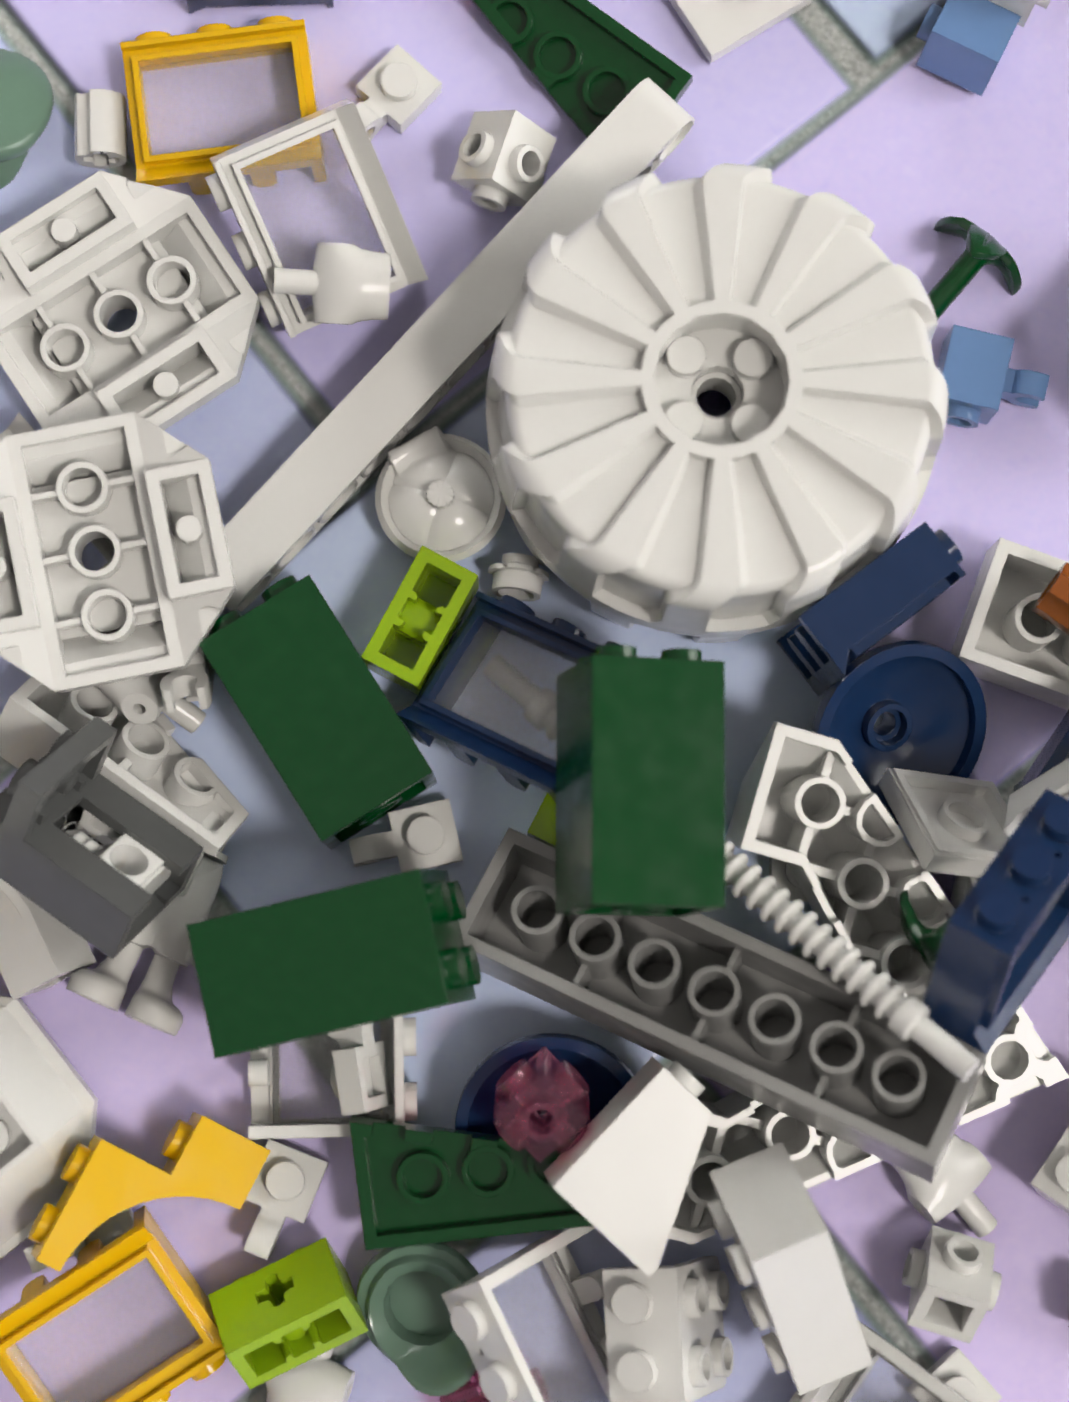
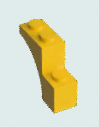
(104, 1180)

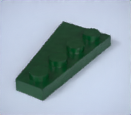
(581, 55)
(449, 1186)

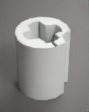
(100, 128)

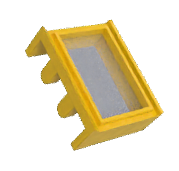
(212, 93)
(112, 1326)

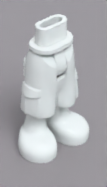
(171, 947)

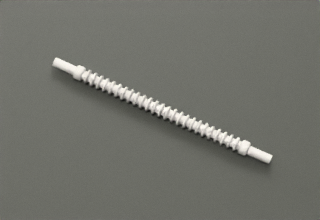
(906, 1016)

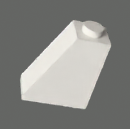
(637, 1161)

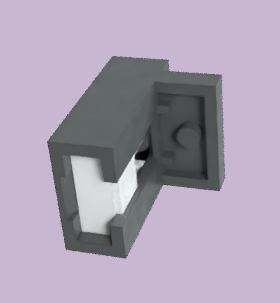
(88, 845)

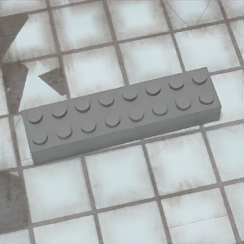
(720, 1010)

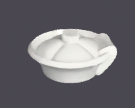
(439, 496)

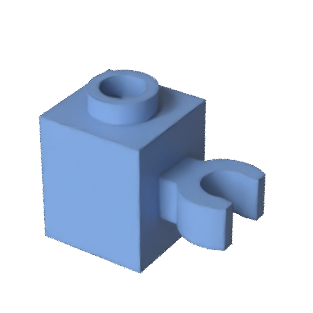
(965, 41)
(979, 377)

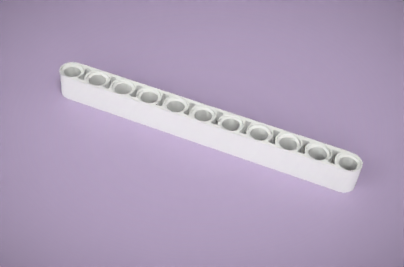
(440, 345)

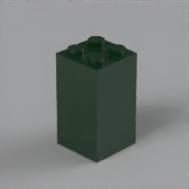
(317, 710)
(640, 784)
(333, 961)

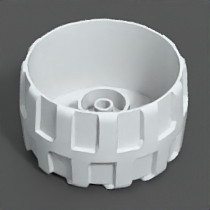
(733, 293)

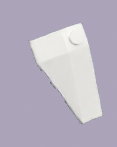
(141, 760)

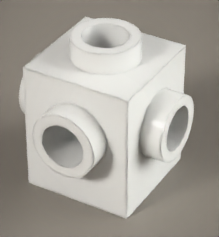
(502, 159)
(957, 1271)

